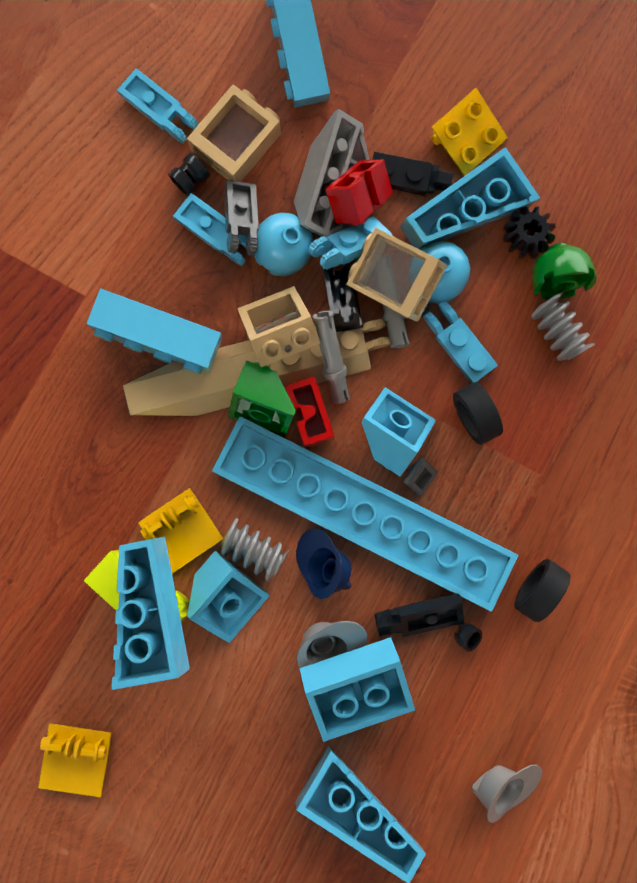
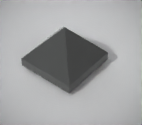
(419, 476)

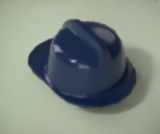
(322, 564)

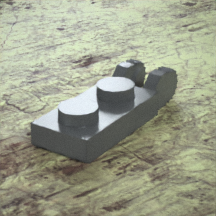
(241, 215)

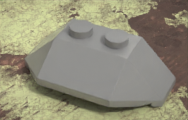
(329, 157)

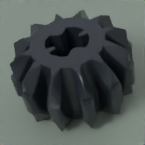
(534, 222)

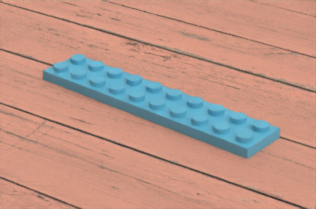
(365, 513)

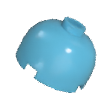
(283, 244)
(456, 274)

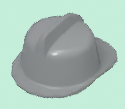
(329, 640)
(504, 788)

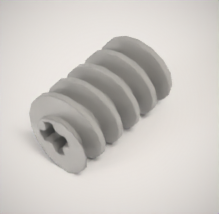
(561, 328)
(253, 550)

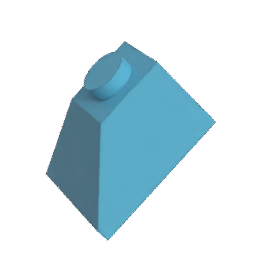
(395, 431)
(223, 597)

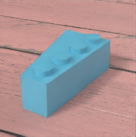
(299, 51)
(475, 200)
(154, 331)
(148, 617)
(356, 816)

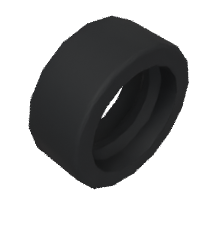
(478, 413)
(542, 590)

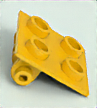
(468, 132)
(185, 528)
(74, 760)

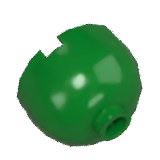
(563, 270)

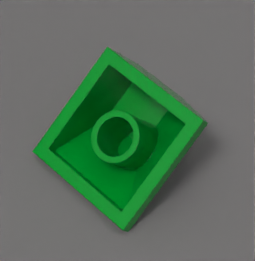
(262, 399)

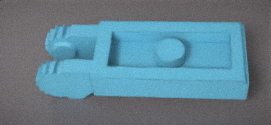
(155, 104)
(207, 226)
(345, 244)
(461, 344)

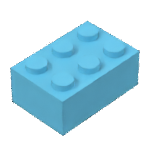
(357, 689)

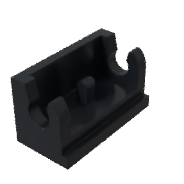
(342, 299)

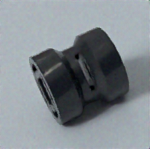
(189, 174)

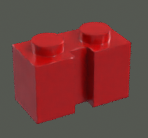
(359, 192)
(306, 398)

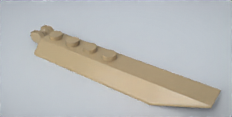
(184, 393)

